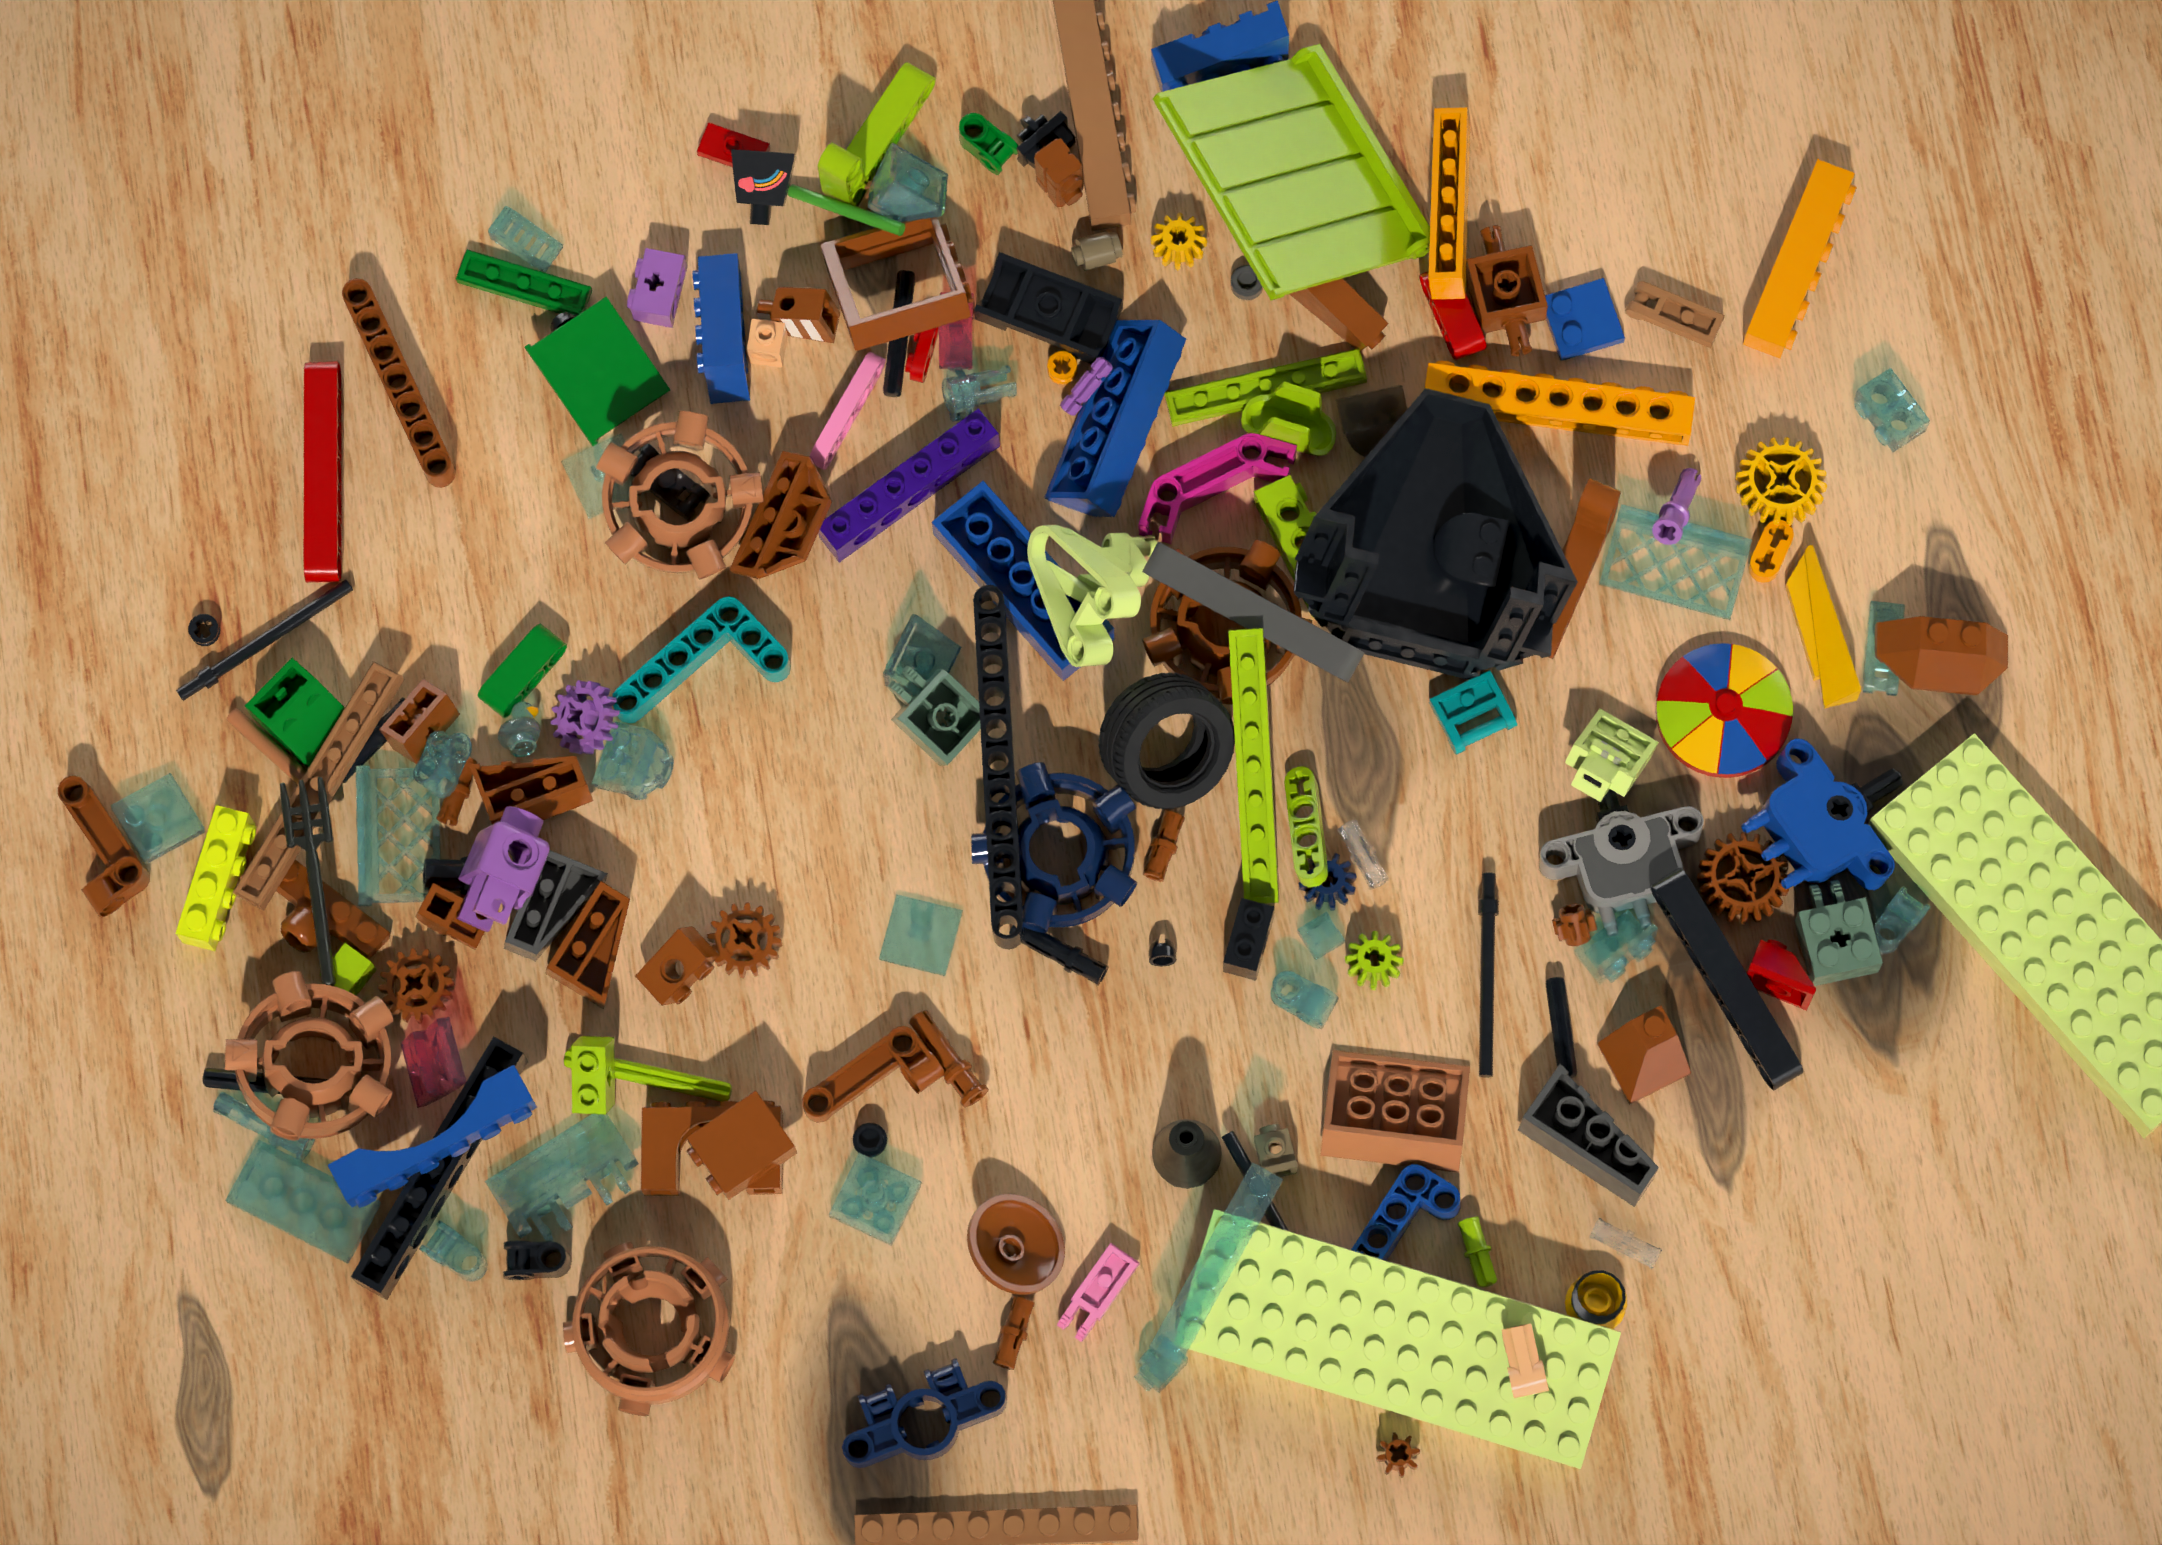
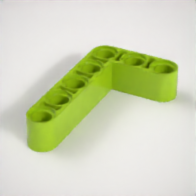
(847, 171)

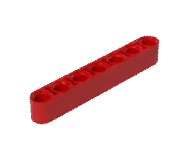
(322, 472)

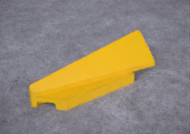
(1821, 632)

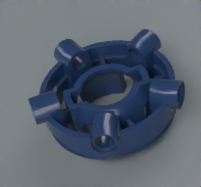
(1038, 792)

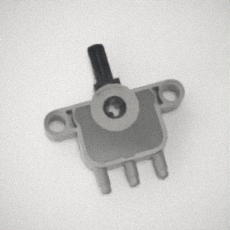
(1619, 876)

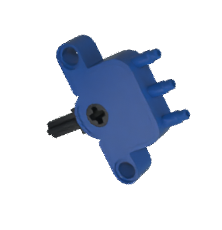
(1808, 832)

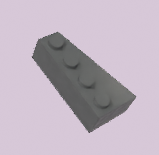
(1586, 1138)

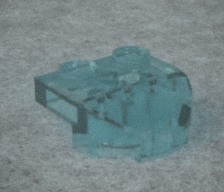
(633, 762)

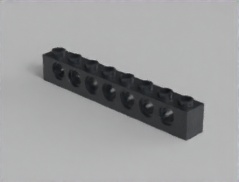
(426, 1193)

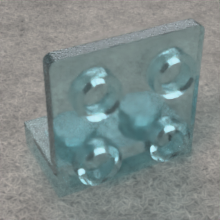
(1608, 955)

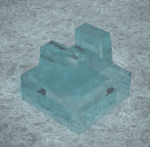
(1321, 935)

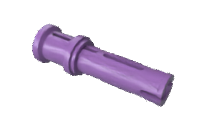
(1675, 513)

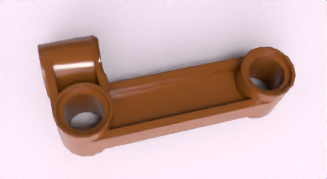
(108, 889)
(870, 1067)

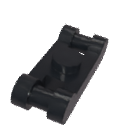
(671, 484)

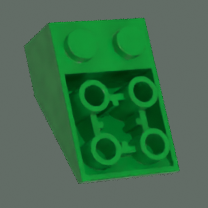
(296, 710)

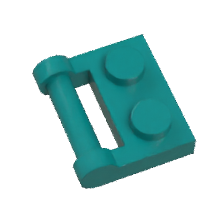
(1468, 702)

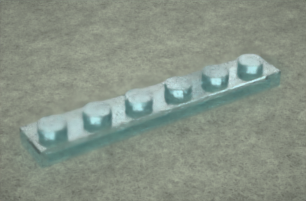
(1216, 1263)

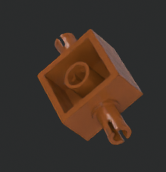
(1525, 296)

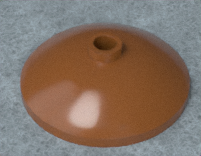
(1026, 1234)

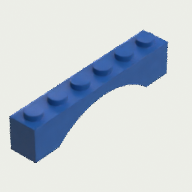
(369, 1172)

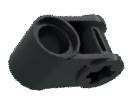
(528, 1259)

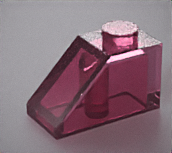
(957, 342)

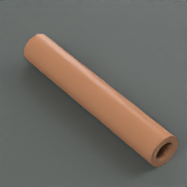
(266, 745)

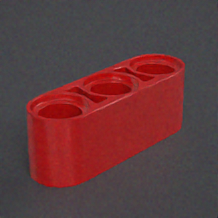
(1455, 322)

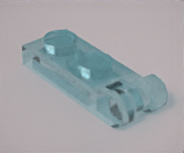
(1878, 613)

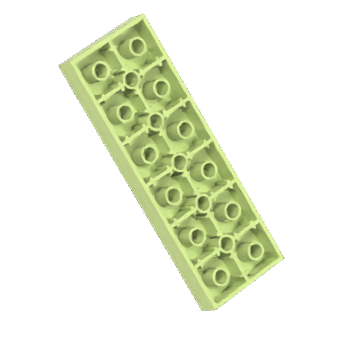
(2038, 919)
(1406, 1342)

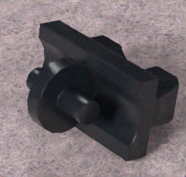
(1040, 133)

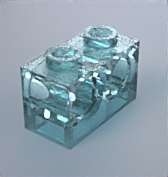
(1899, 407)

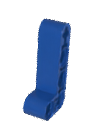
(1412, 1201)

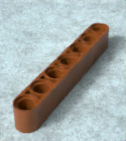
(394, 368)

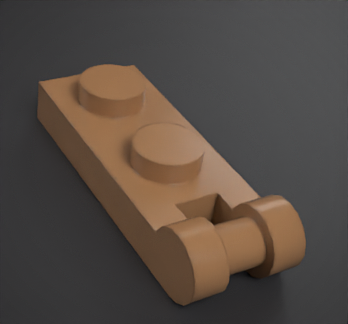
(1675, 314)

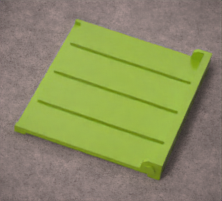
(1296, 172)

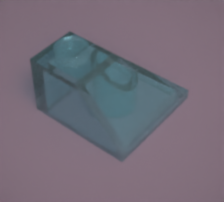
(907, 187)

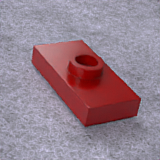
(719, 142)

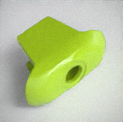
(1291, 416)

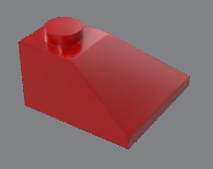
(1780, 974)

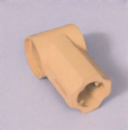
(1525, 1368)

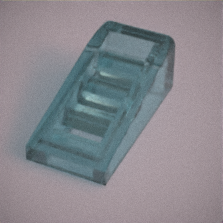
(519, 222)

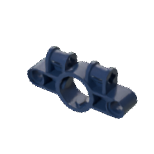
(884, 1414)

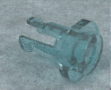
(964, 393)

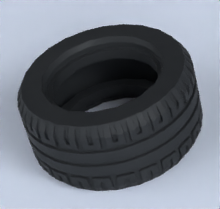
(1194, 770)

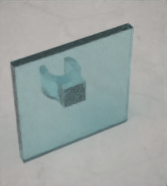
(589, 481)
(920, 935)

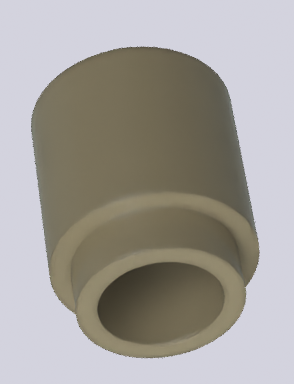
(1096, 250)

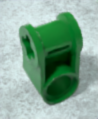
(990, 147)

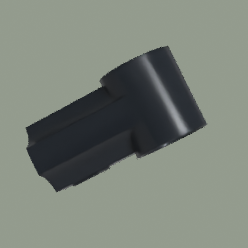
(444, 874)

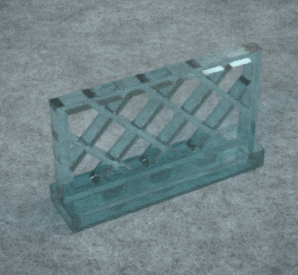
(1693, 537)
(367, 835)

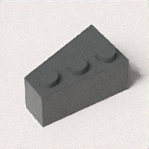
(556, 900)

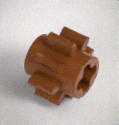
(1574, 924)
(1395, 1445)

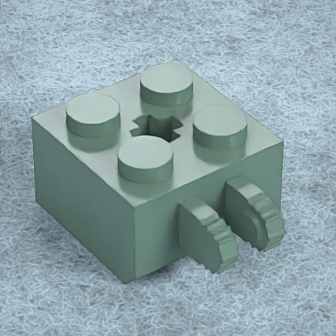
(919, 716)
(1849, 922)

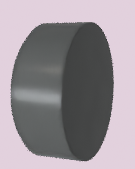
(1245, 283)

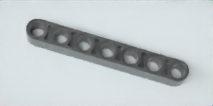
(1253, 612)

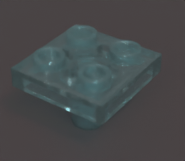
(867, 1174)

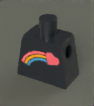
(762, 181)

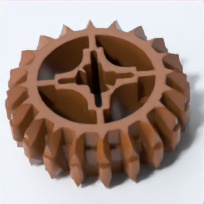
(1757, 872)

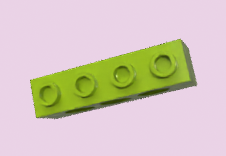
(1271, 503)

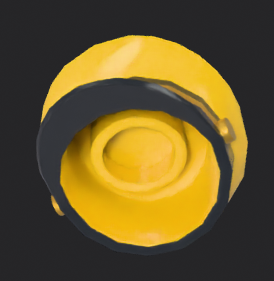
(1597, 1299)

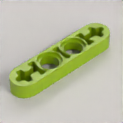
(1306, 826)

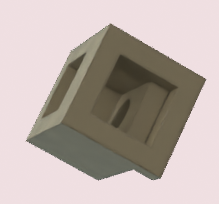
(1281, 1163)

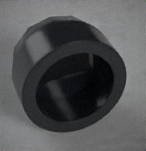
(1162, 953)

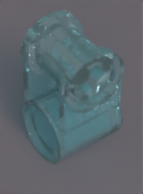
(440, 764)
(1901, 917)
(1306, 1001)
(450, 1250)

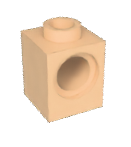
(767, 343)

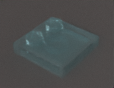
(157, 818)

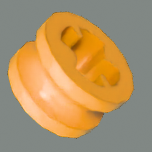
(1062, 378)

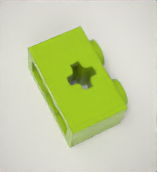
(593, 1075)

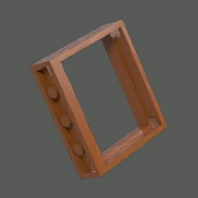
(908, 319)

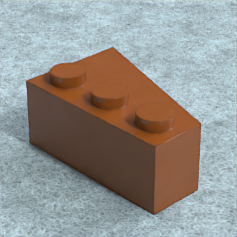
(591, 946)

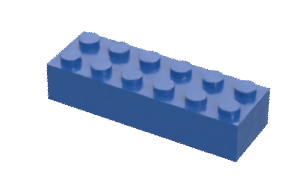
(994, 552)

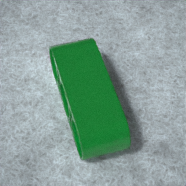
(522, 670)

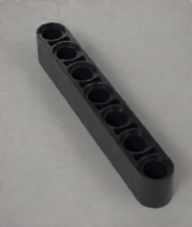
(1726, 979)

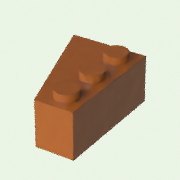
(540, 786)

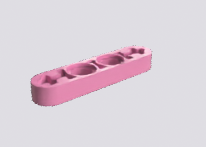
(847, 410)

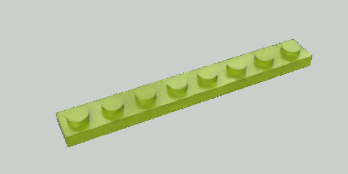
(1253, 765)

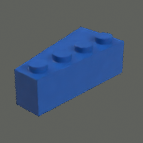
(1223, 49)

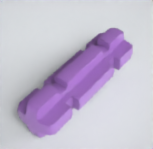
(1086, 386)

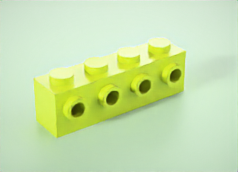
(215, 878)

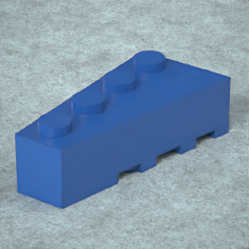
(721, 328)

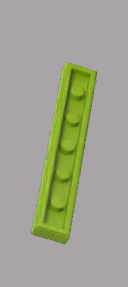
(1233, 393)

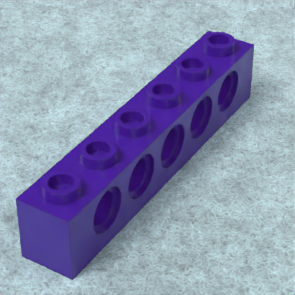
(909, 485)

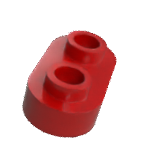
(919, 362)

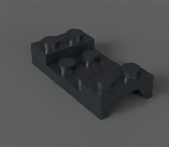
(1049, 308)

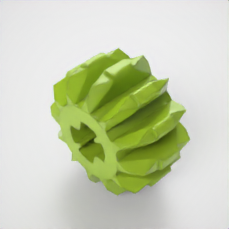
(1384, 953)

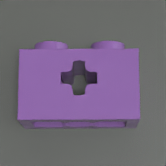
(661, 305)

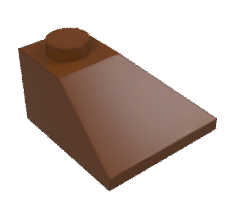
(1645, 1055)

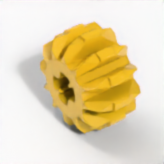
(1178, 229)

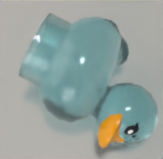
(521, 731)

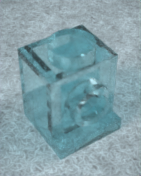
(1157, 1370)

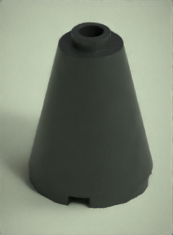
(1186, 1153)

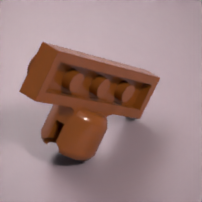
(343, 917)

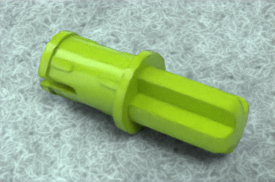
(1477, 1252)

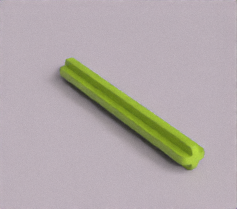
(667, 1079)

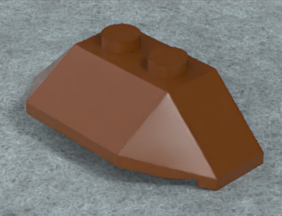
(785, 520)
(1942, 653)

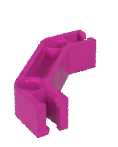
(1213, 475)

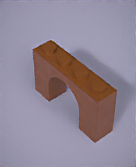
(665, 1135)

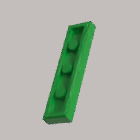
(523, 284)

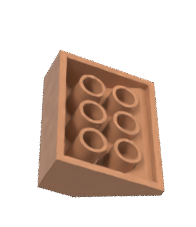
(1395, 1111)

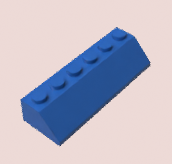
(1116, 418)

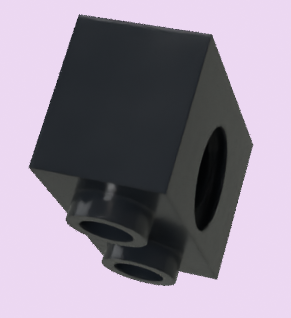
(1248, 939)

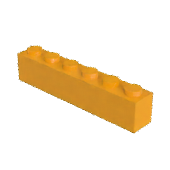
(1449, 203)
(1799, 258)

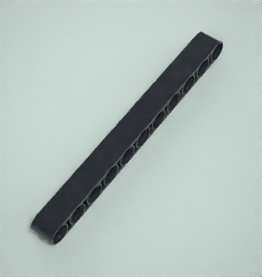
(1003, 780)

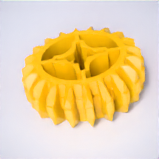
(1763, 462)

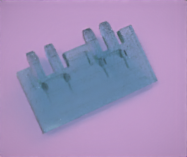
(560, 1171)

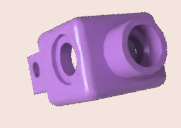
(495, 876)

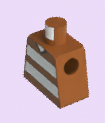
(805, 311)

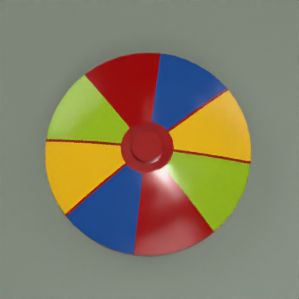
(1724, 710)

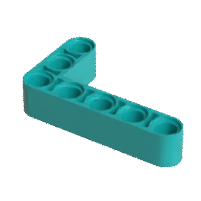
(698, 654)

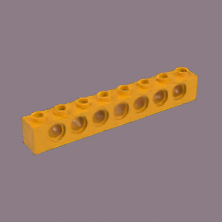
(1574, 415)

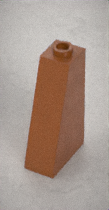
(1344, 313)

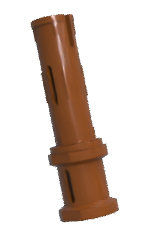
(957, 1071)

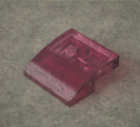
(433, 1062)

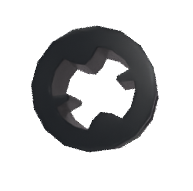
(214, 630)

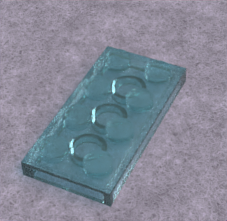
(300, 1202)

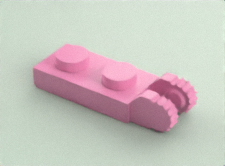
(1099, 1289)

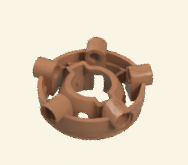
(688, 432)
(306, 1100)
(710, 1356)

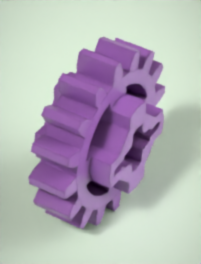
(585, 717)

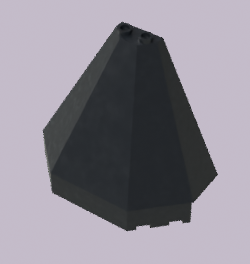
(1372, 559)

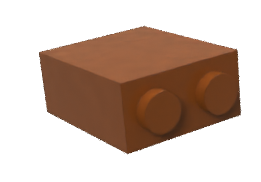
(740, 1146)

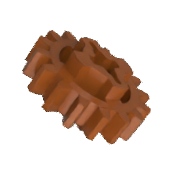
(755, 930)
(426, 975)

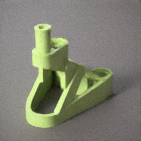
(1104, 593)

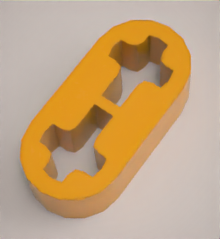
(1778, 554)

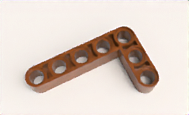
(1591, 526)

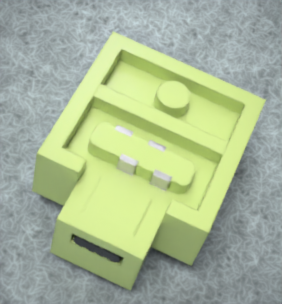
(1609, 756)

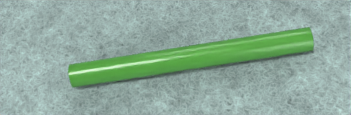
(846, 210)

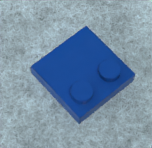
(1583, 319)

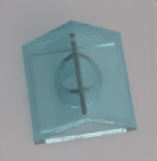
(921, 649)

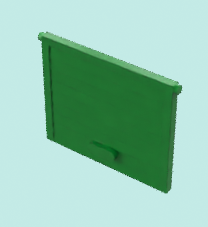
(598, 370)

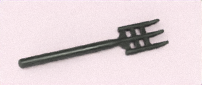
(310, 844)

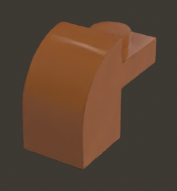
(440, 914)

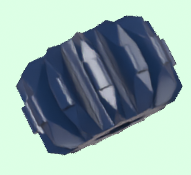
(1337, 892)

